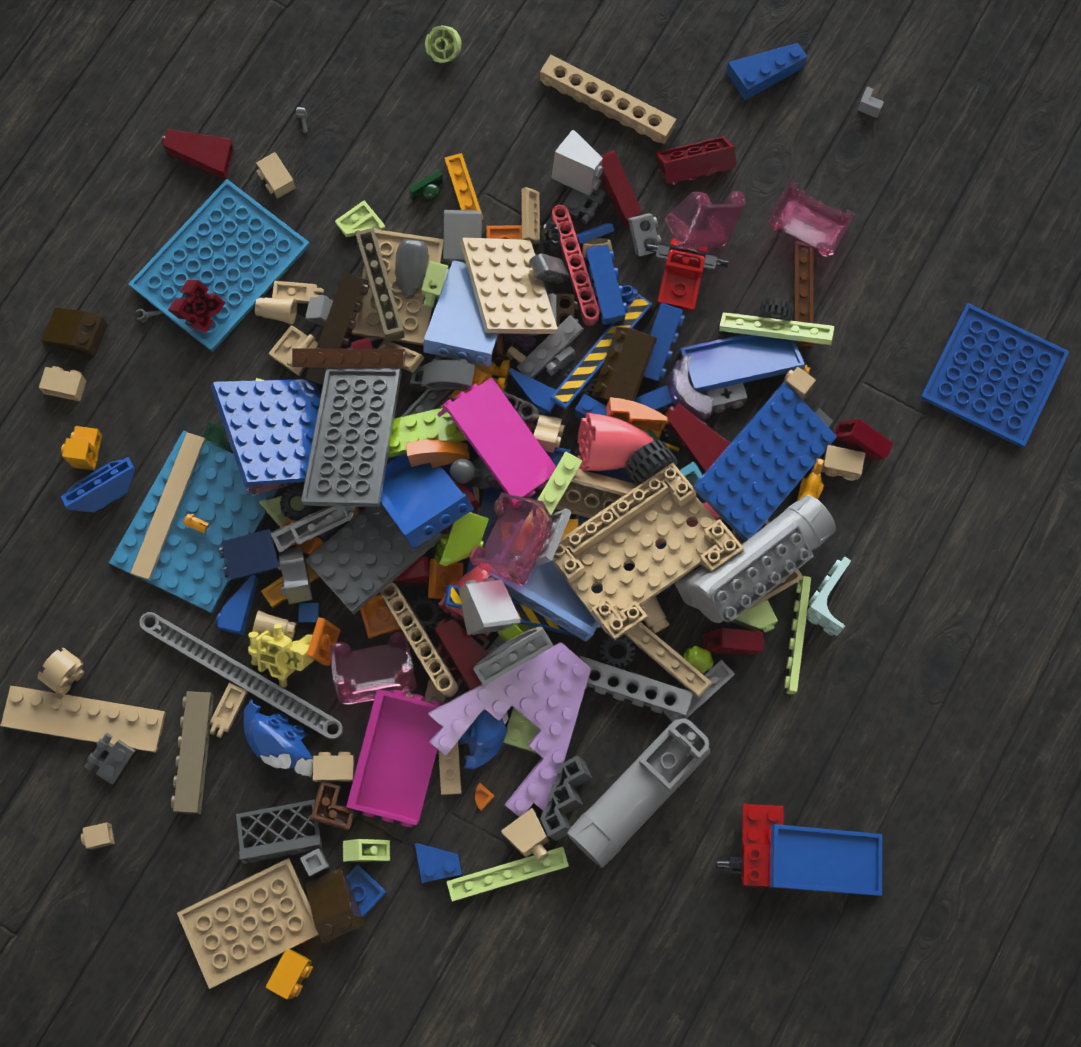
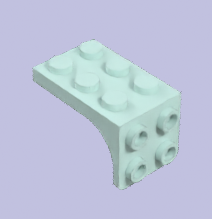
(818, 609)

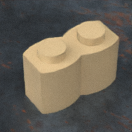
(547, 432)

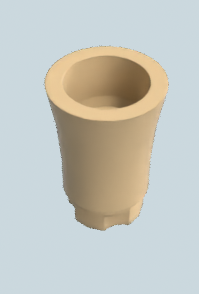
(277, 309)
(655, 618)
(266, 622)

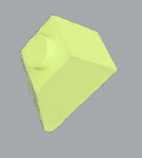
(757, 618)
(366, 850)

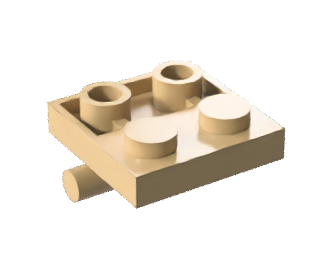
(291, 339)

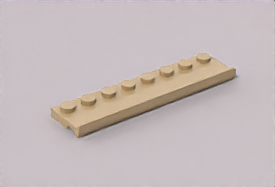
(82, 718)

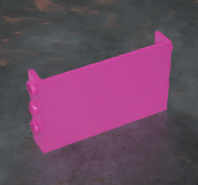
(501, 438)
(395, 758)

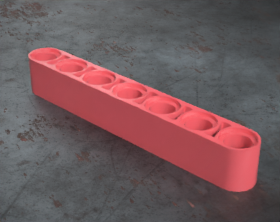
(579, 272)

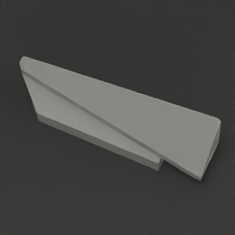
(311, 526)

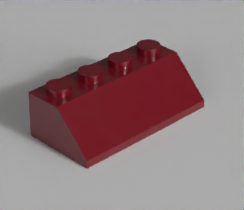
(696, 160)

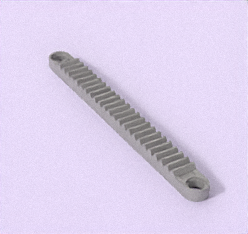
(241, 675)

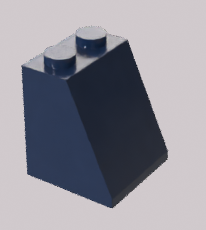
(248, 555)

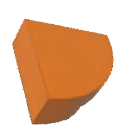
(482, 796)

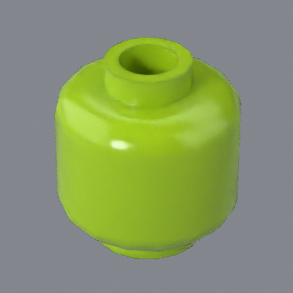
(699, 658)

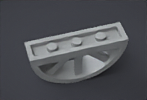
(512, 654)

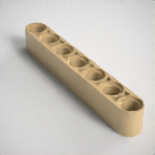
(424, 644)

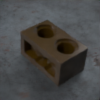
(562, 314)

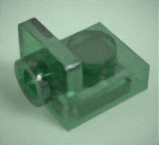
(216, 435)

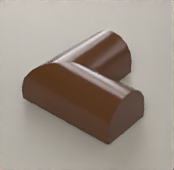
(327, 811)

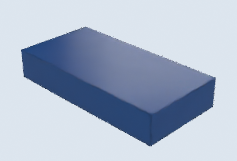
(594, 232)

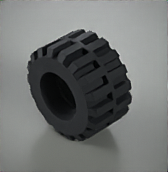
(649, 461)

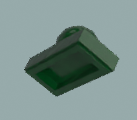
(427, 187)

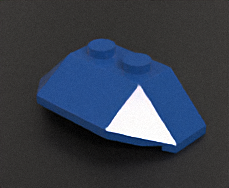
(100, 487)

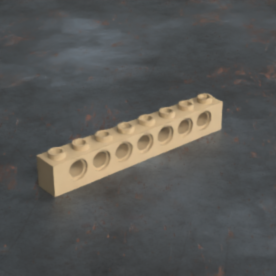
(603, 91)

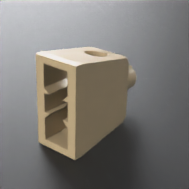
(527, 835)

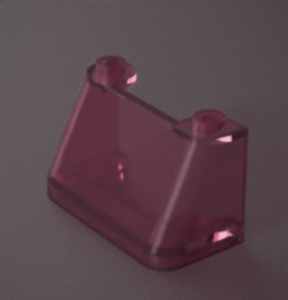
(810, 220)
(702, 224)
(515, 539)
(363, 671)

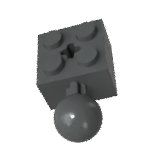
(475, 472)

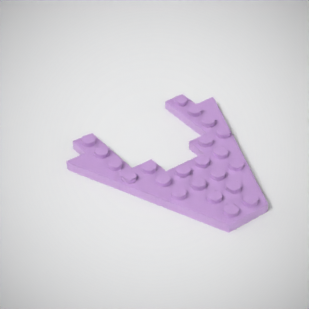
(544, 692)

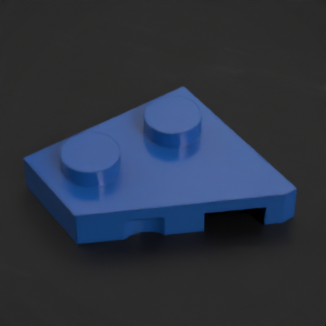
(436, 863)

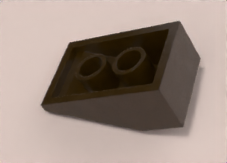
(75, 331)
(333, 905)

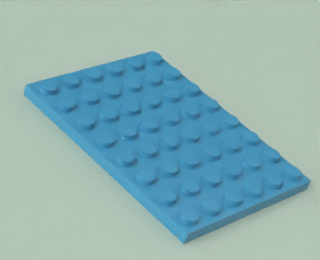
(231, 250)
(190, 559)

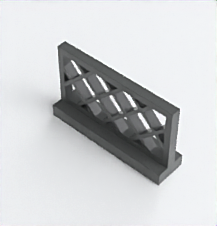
(282, 848)

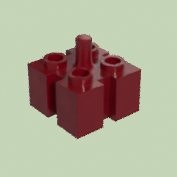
(196, 306)

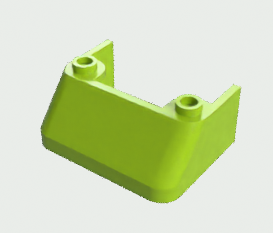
(462, 539)

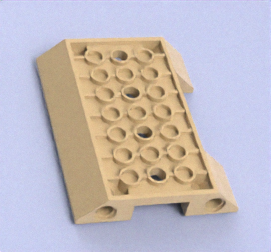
(628, 534)

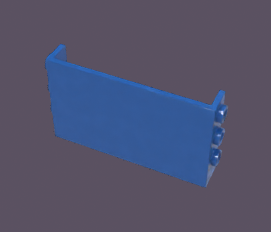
(421, 499)

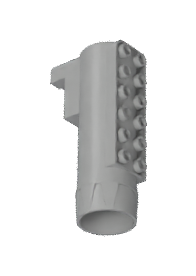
(763, 563)
(640, 791)

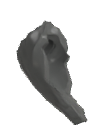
(411, 266)

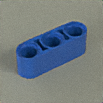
(658, 399)

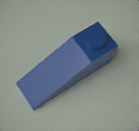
(534, 392)
(237, 609)

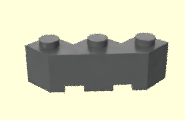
(564, 797)

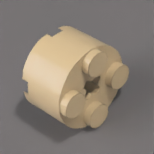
(61, 671)

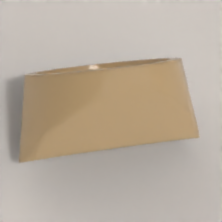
(596, 243)

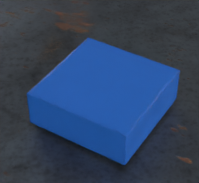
(308, 612)

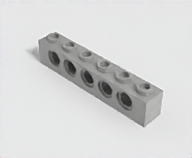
(644, 684)

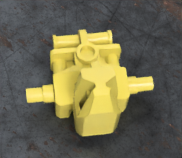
(279, 653)

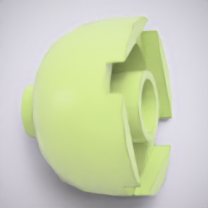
(443, 44)

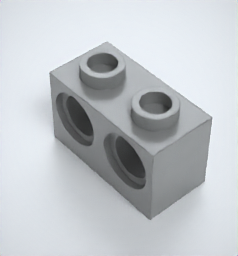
(639, 236)

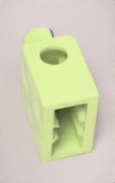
(435, 276)

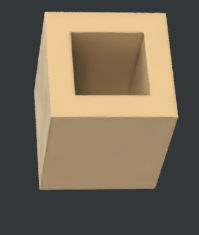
(97, 836)

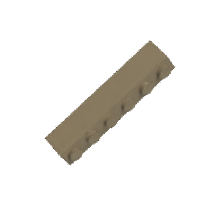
(380, 285)
(193, 752)

